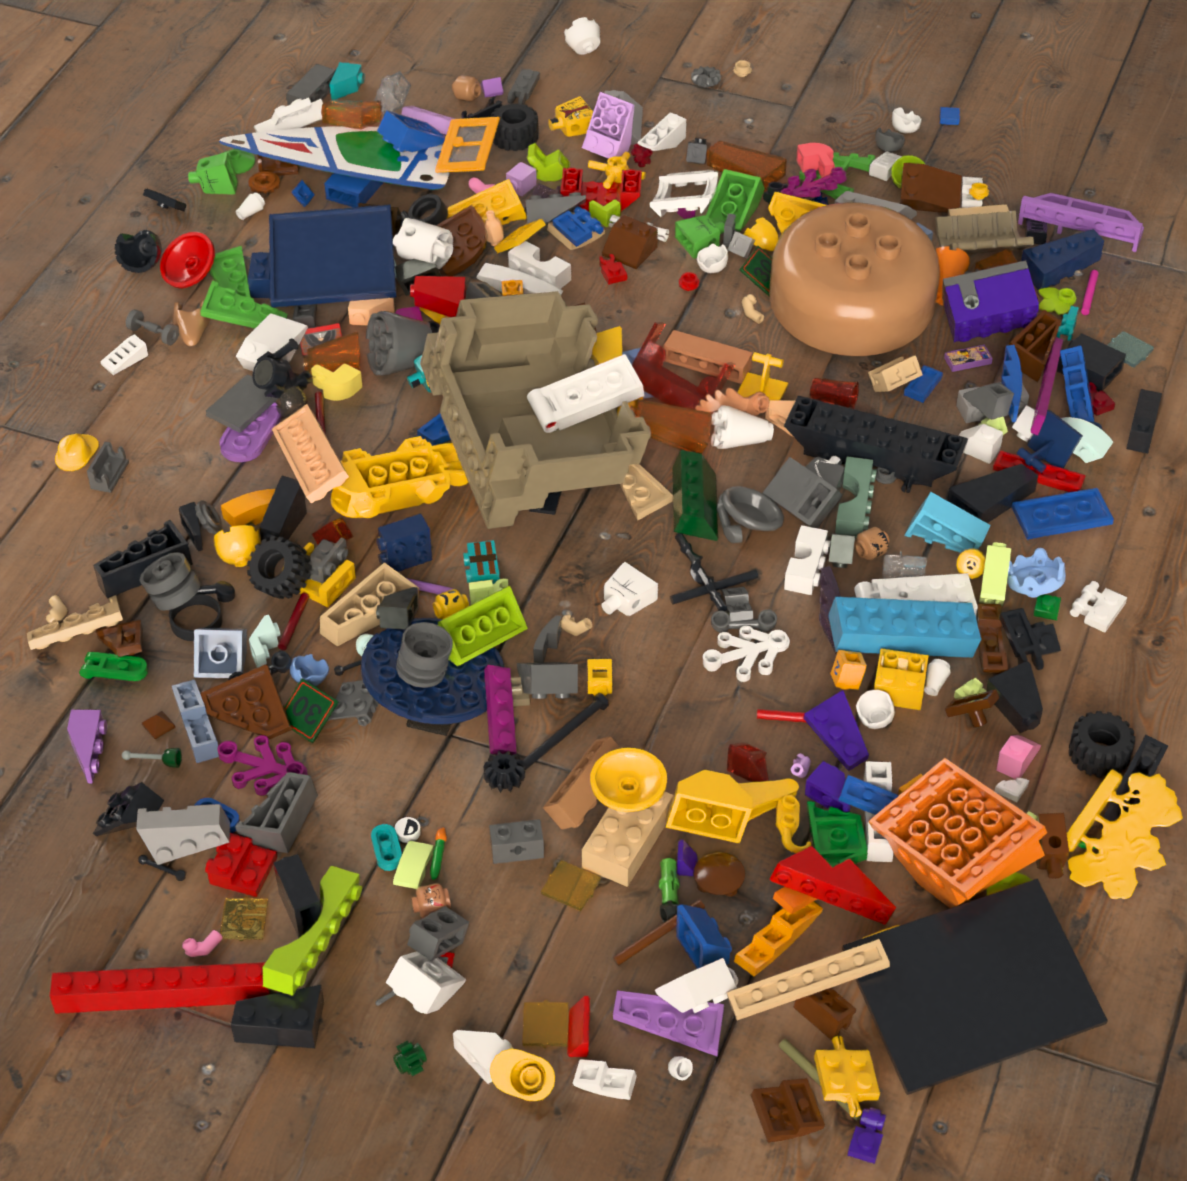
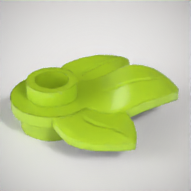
(1057, 300)

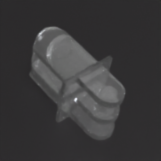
(903, 566)

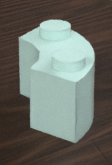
(1094, 441)

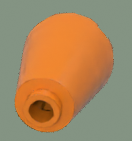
(951, 264)

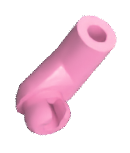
(203, 948)

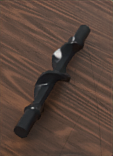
(699, 574)

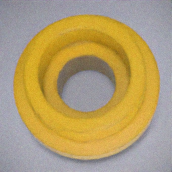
(979, 191)

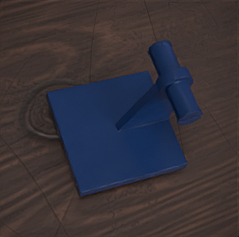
(1053, 443)

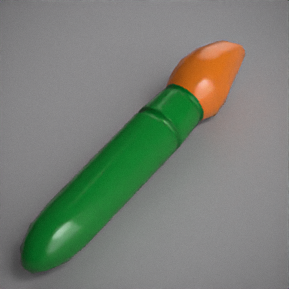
(438, 852)

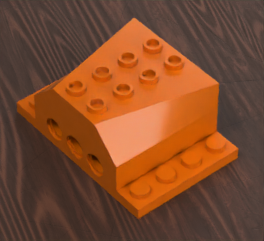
(958, 834)

